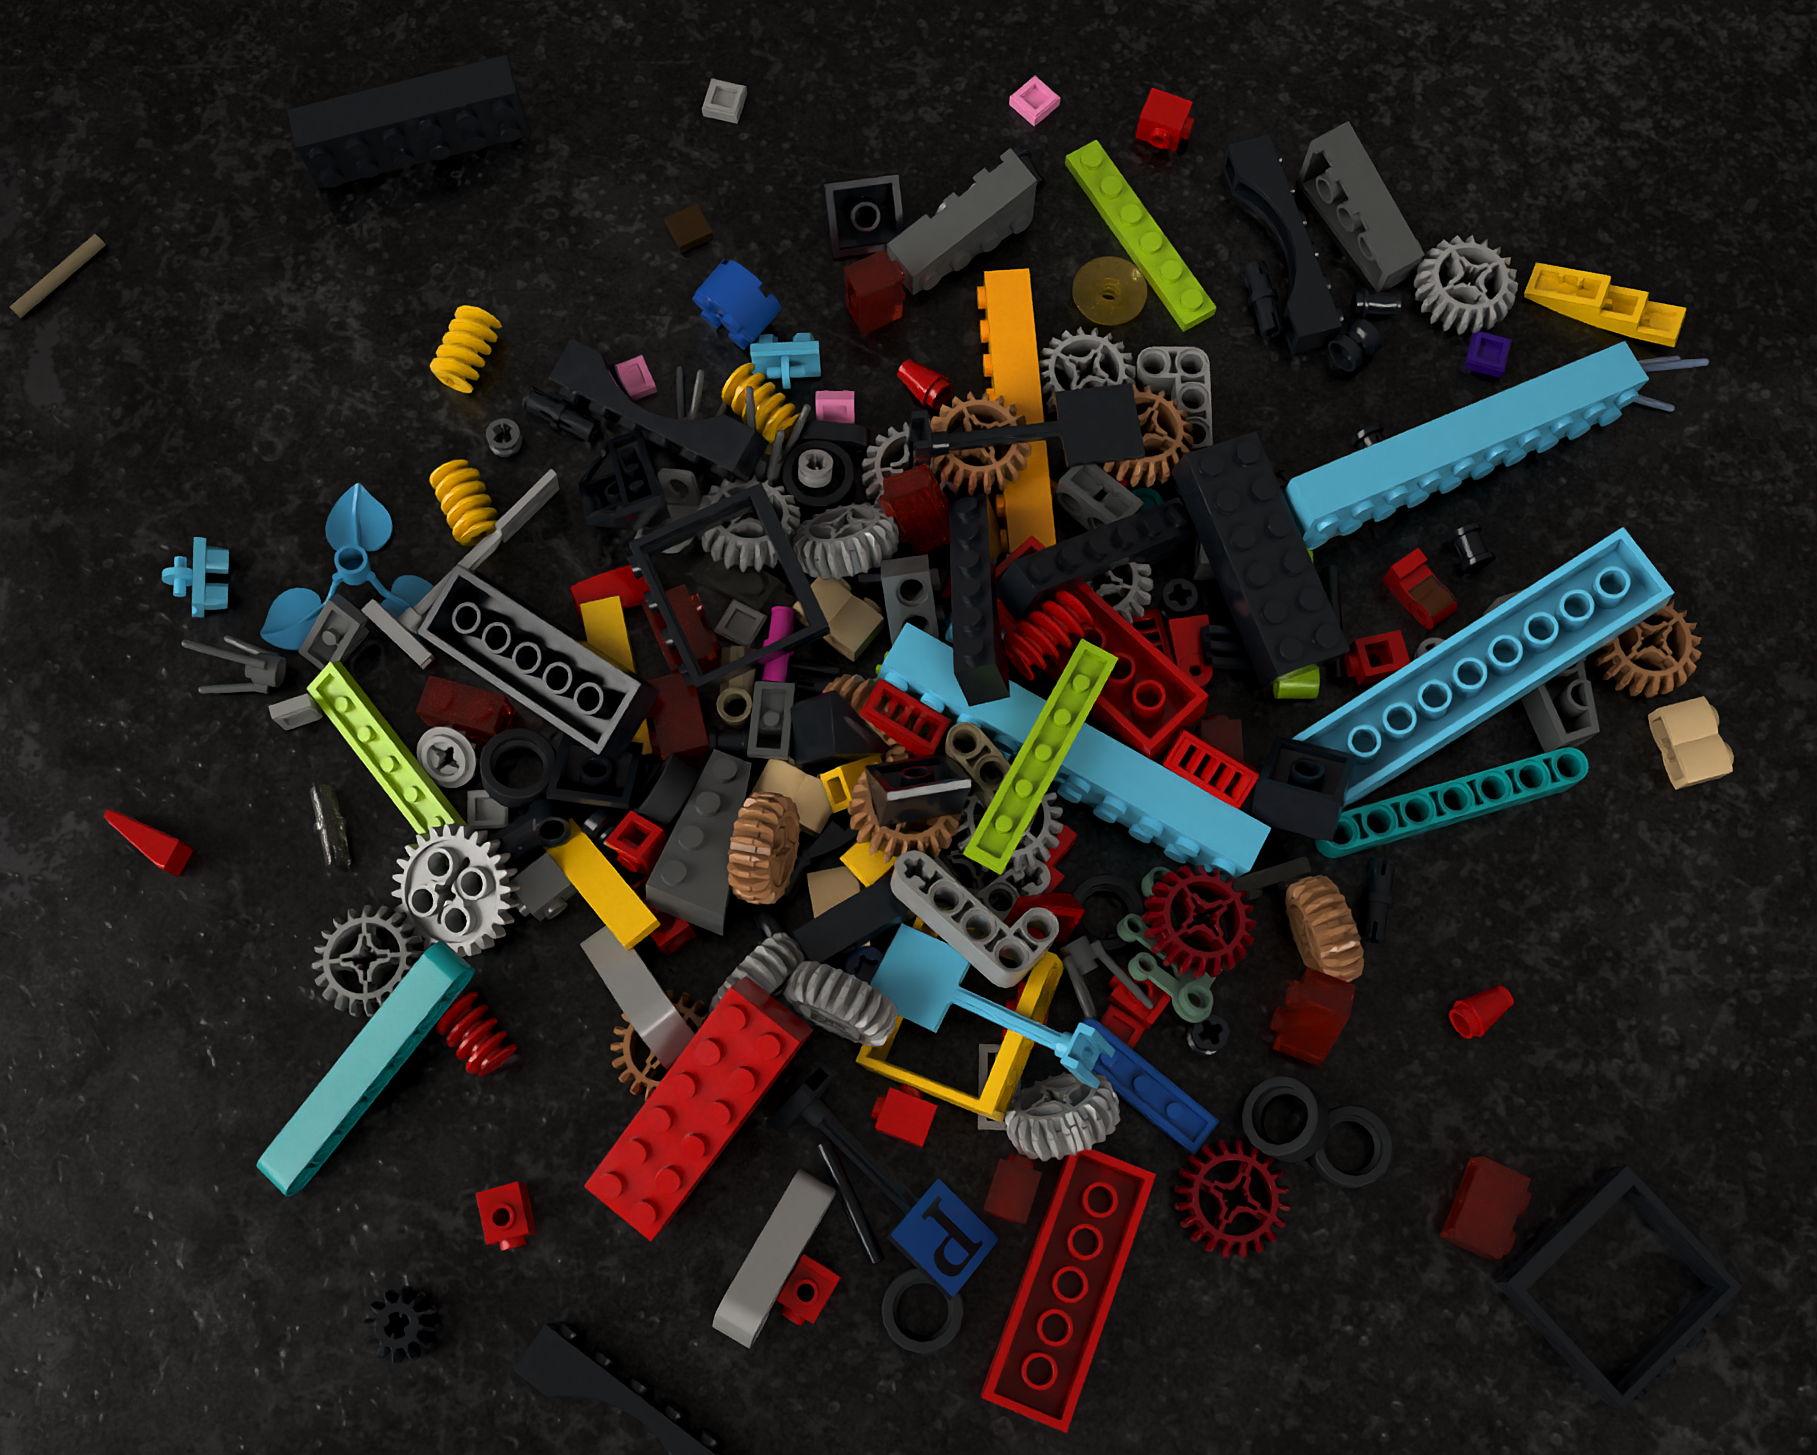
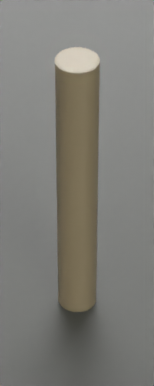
(57, 276)

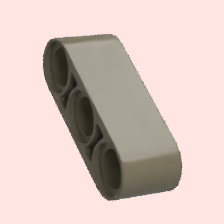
(981, 759)

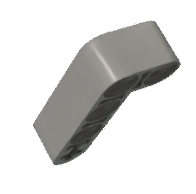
(1180, 385)
(969, 913)
(639, 996)
(773, 1258)

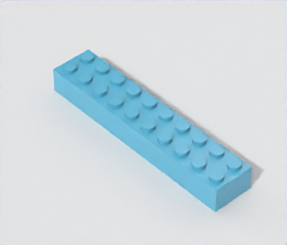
(1463, 444)
(1493, 662)
(1096, 768)

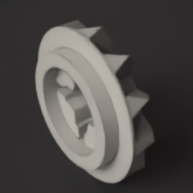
(432, 757)

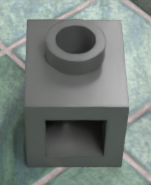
(542, 889)

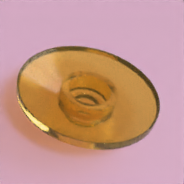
(1112, 277)

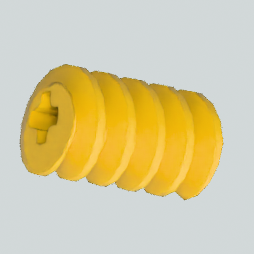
(462, 347)
(768, 410)
(464, 501)

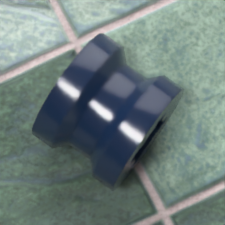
(866, 970)

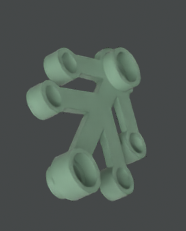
(1184, 986)

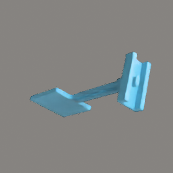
(926, 978)

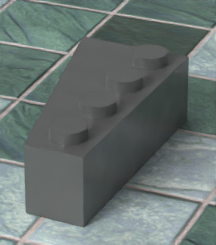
(1359, 208)
(966, 224)
(1561, 707)
(692, 868)

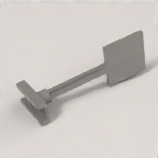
(405, 627)

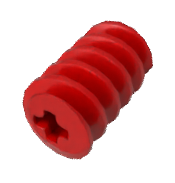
(1046, 631)
(474, 1035)

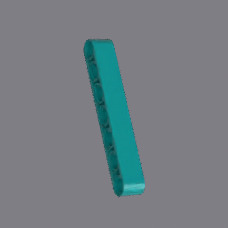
(1468, 794)
(365, 1068)

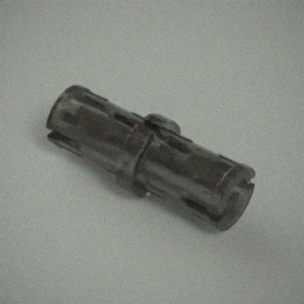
(330, 826)

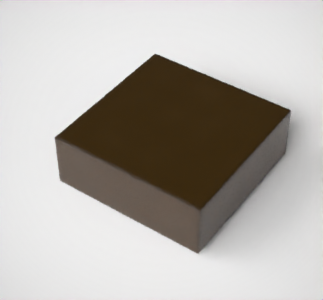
(688, 228)

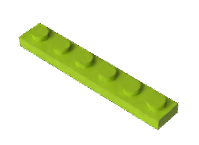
(1140, 235)
(382, 750)
(1040, 757)

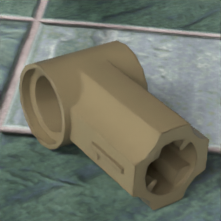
(737, 688)

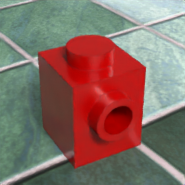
(1165, 120)
(904, 1115)
(506, 1215)

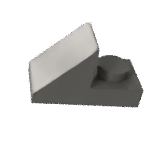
(335, 633)
(771, 720)

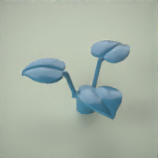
(352, 528)

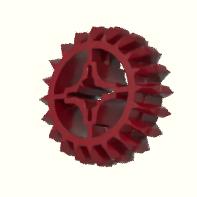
(1207, 936)
(1240, 1180)

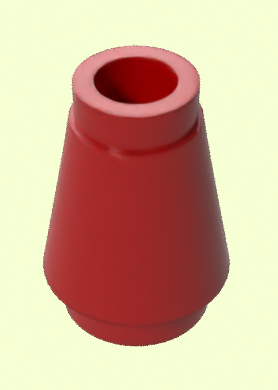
(926, 384)
(1480, 1011)

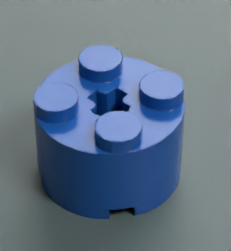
(736, 302)

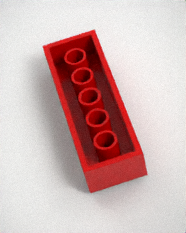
(1145, 694)
(698, 1107)
(1068, 1287)

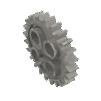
(456, 888)

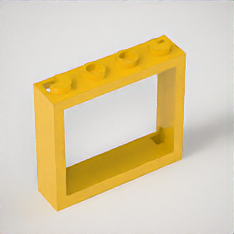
(1010, 1058)

